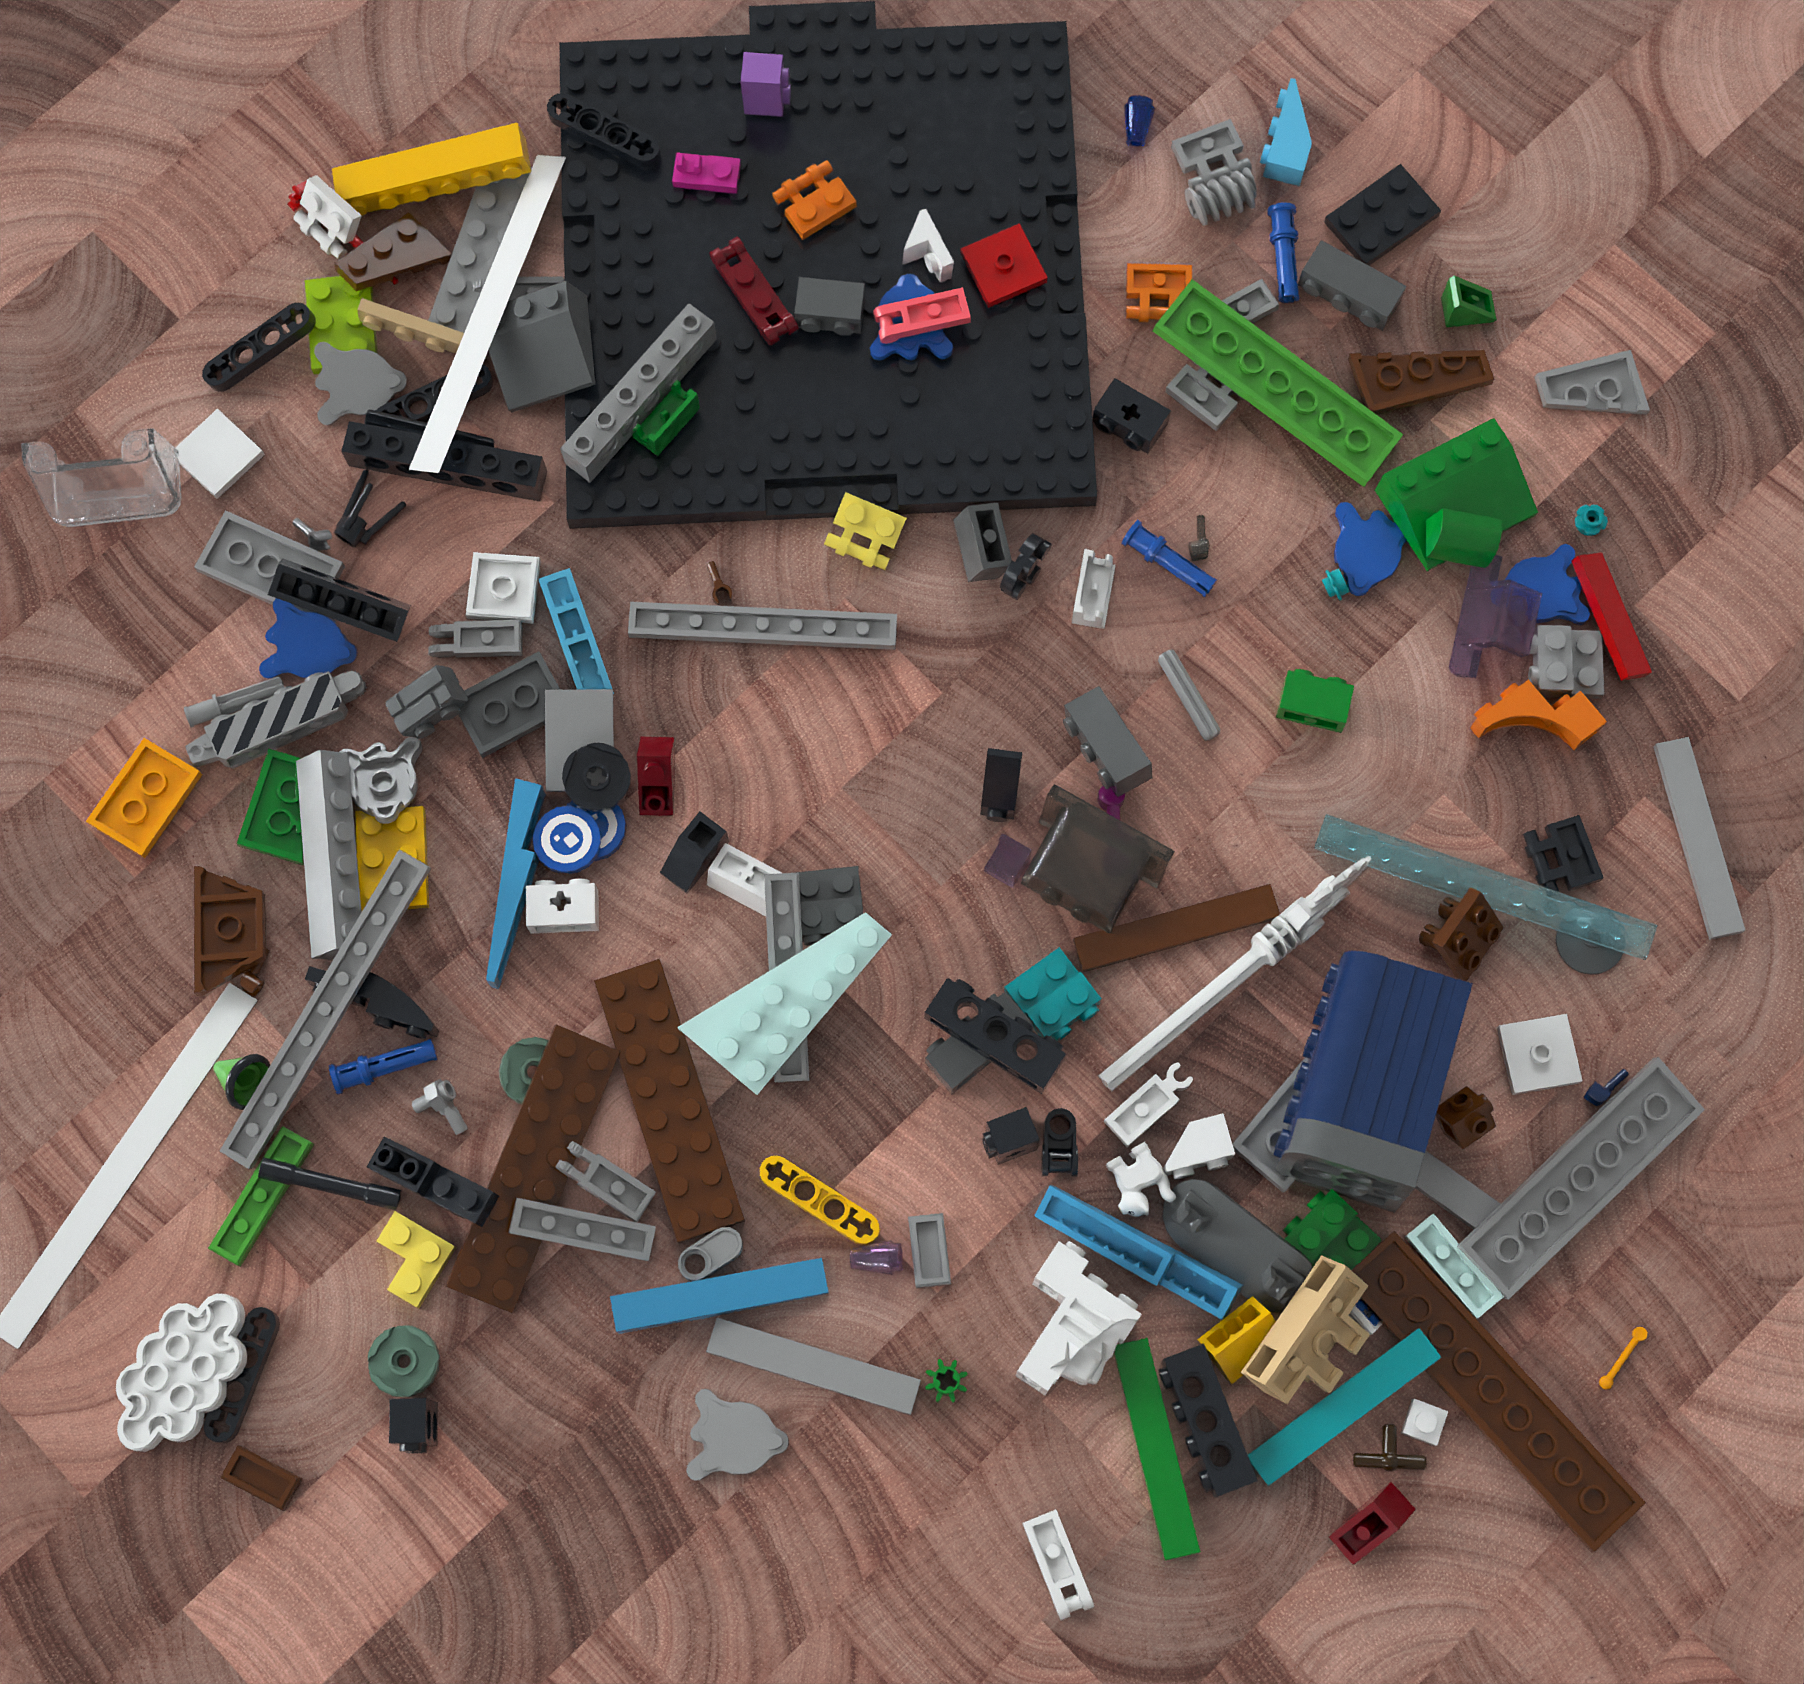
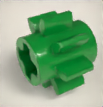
(943, 1371)

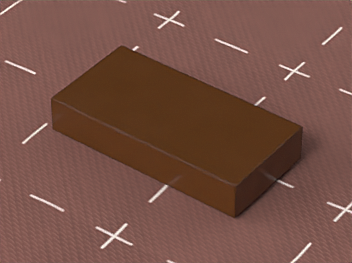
(261, 1478)

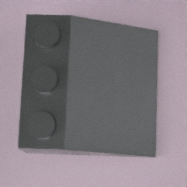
(543, 346)

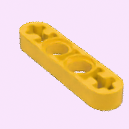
(817, 1203)

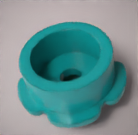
(1584, 525)
(1335, 584)

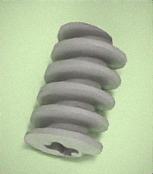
(1222, 195)

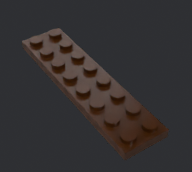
(669, 1101)
(552, 1115)

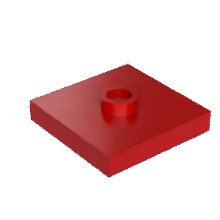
(1003, 265)

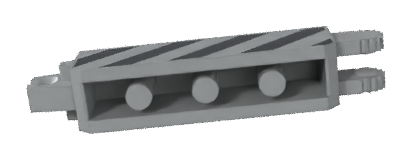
(276, 720)

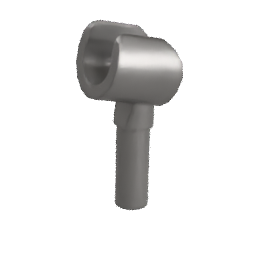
(316, 539)

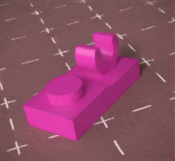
(706, 172)

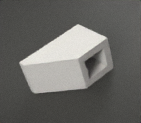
(1202, 1144)

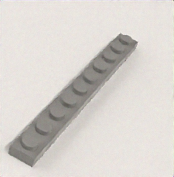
(325, 1009)

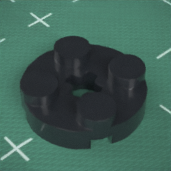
(1025, 567)
(604, 795)

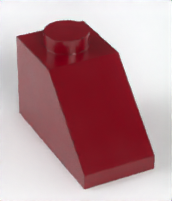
(1372, 1523)

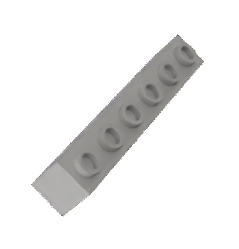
(639, 392)

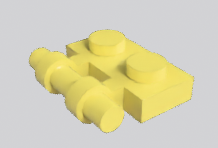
(868, 521)

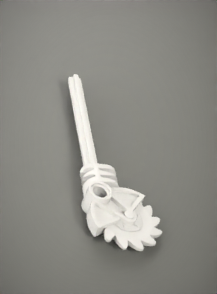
(1268, 947)

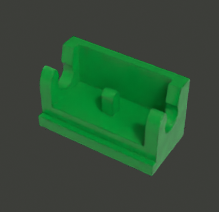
(667, 419)

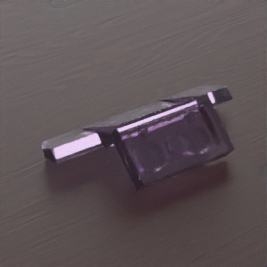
(1493, 615)

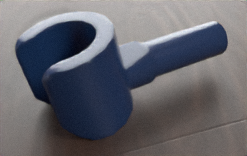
(1598, 1094)

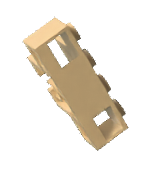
(1307, 1331)

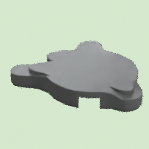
(355, 381)
(384, 780)
(734, 1437)

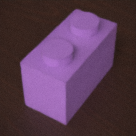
(764, 84)

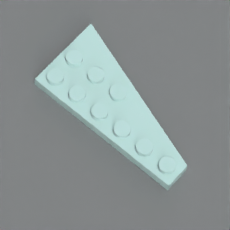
(772, 1015)

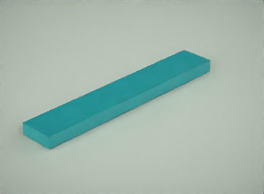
(1343, 1406)

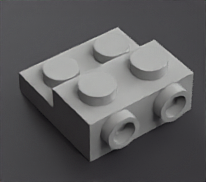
(1567, 662)

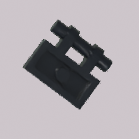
(1573, 853)

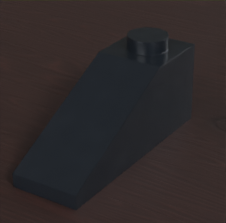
(1000, 784)

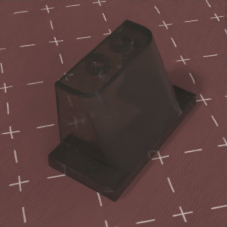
(1092, 860)

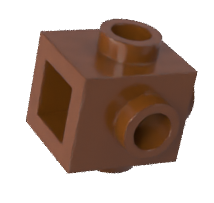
(1465, 1117)

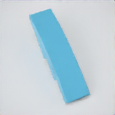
(574, 631)

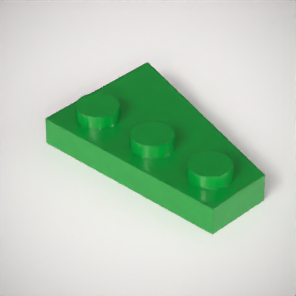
(273, 814)

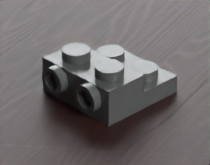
(828, 901)

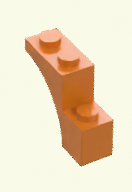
(1569, 718)

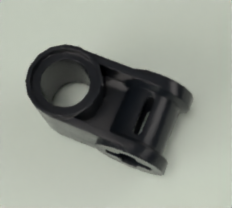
(1059, 1146)

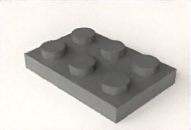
(507, 704)

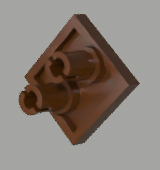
(1466, 933)

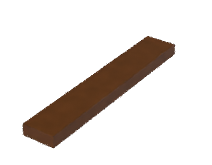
(1176, 928)

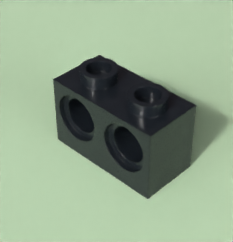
(413, 1424)

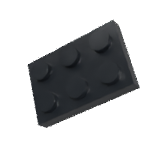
(1382, 215)

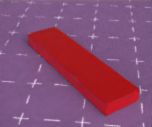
(1611, 616)

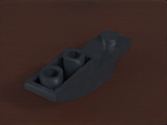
(385, 1005)
(433, 1181)

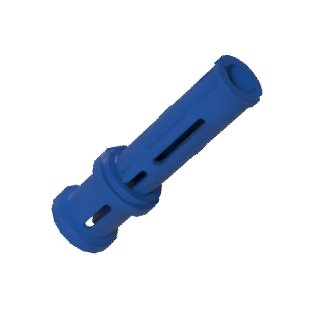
(1284, 239)
(1155, 549)
(366, 1069)

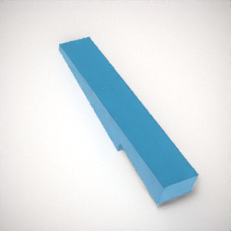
(517, 873)
(1139, 1252)
(718, 1295)

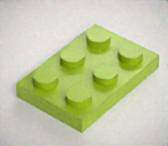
(337, 317)

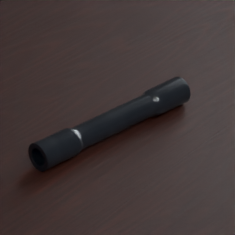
(290, 1174)

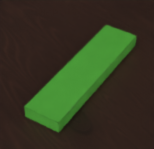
(258, 1200)

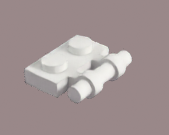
(332, 211)

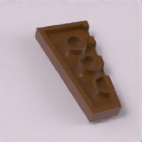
(1401, 381)

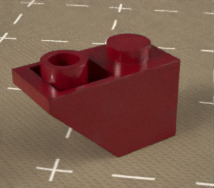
(656, 775)

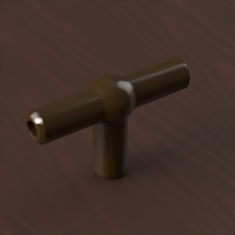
(1389, 1459)

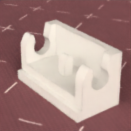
(1093, 590)
(740, 877)

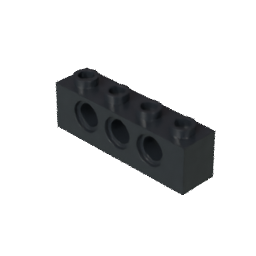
(339, 599)
(959, 994)
(1197, 1365)

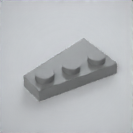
(1595, 385)

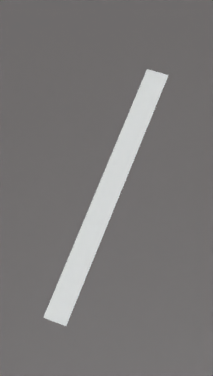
(487, 315)
(124, 1165)

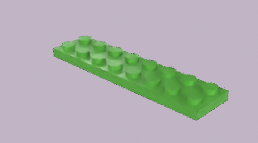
(1277, 382)

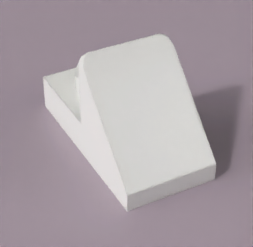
(927, 243)

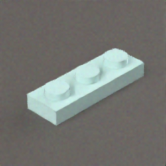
(1453, 1267)

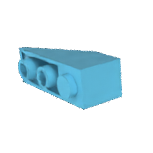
(1291, 140)

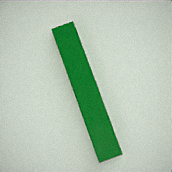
(1156, 1449)

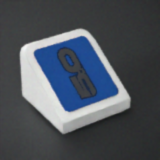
(1365, 1317)

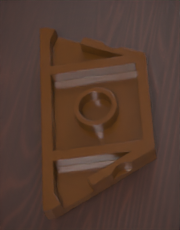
(226, 929)

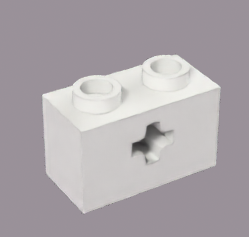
(578, 915)

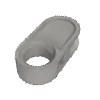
(716, 1248)

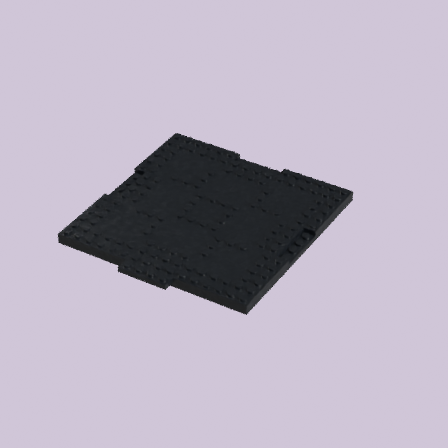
(910, 123)

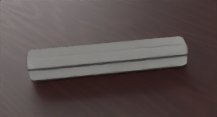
(1189, 695)

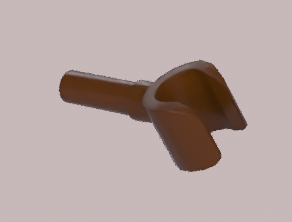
(717, 582)
(250, 982)

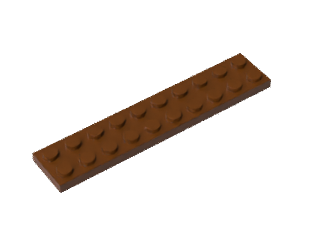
(1498, 1395)

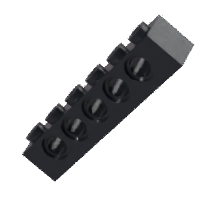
(464, 465)

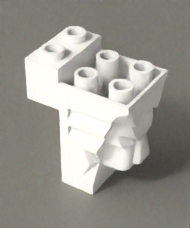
(1083, 1327)

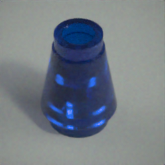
(1138, 118)

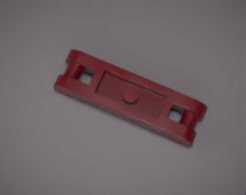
(753, 291)

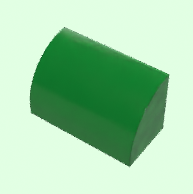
(1462, 537)

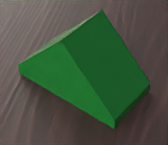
(1466, 303)

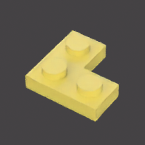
(423, 1254)

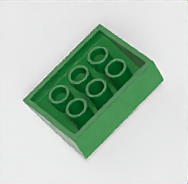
(1466, 474)

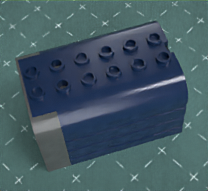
(1371, 1079)

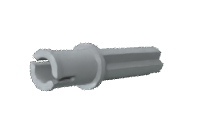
(231, 701)

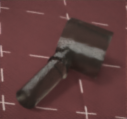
(1199, 549)

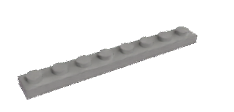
(762, 625)

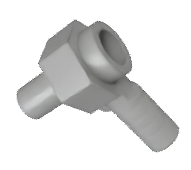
(440, 1097)

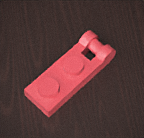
(922, 315)

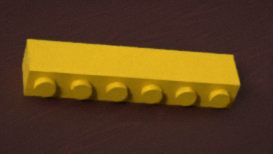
(433, 169)

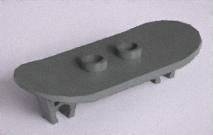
(1235, 1243)

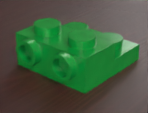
(1331, 1232)

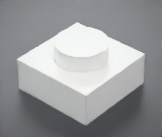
(1424, 1422)

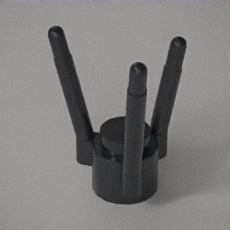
(351, 526)

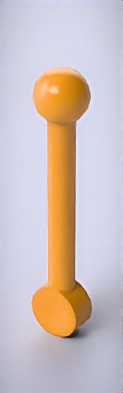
(1638, 1334)

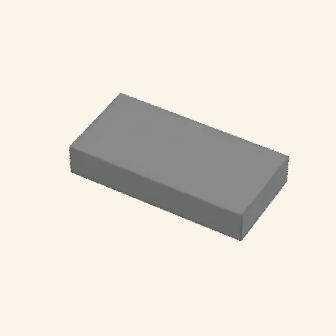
(929, 1250)

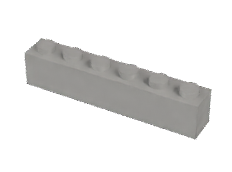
(328, 850)

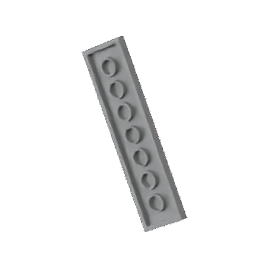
(1581, 1177)

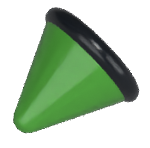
(241, 1077)

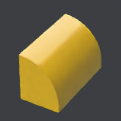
(1237, 1338)

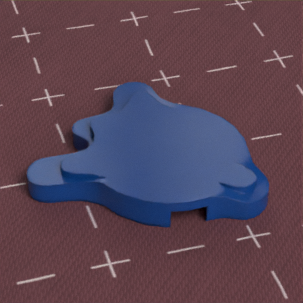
(935, 341)
(1366, 548)
(1558, 590)
(305, 643)

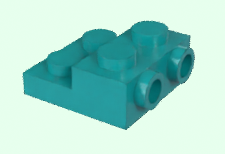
(1054, 995)

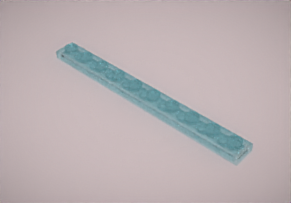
(1500, 890)

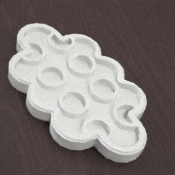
(181, 1372)

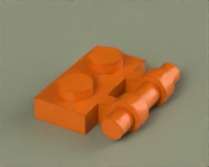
(819, 207)
(1154, 282)

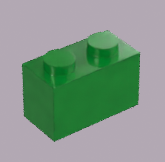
(1315, 700)

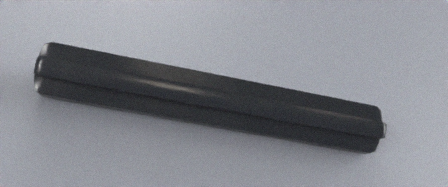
(396, 422)

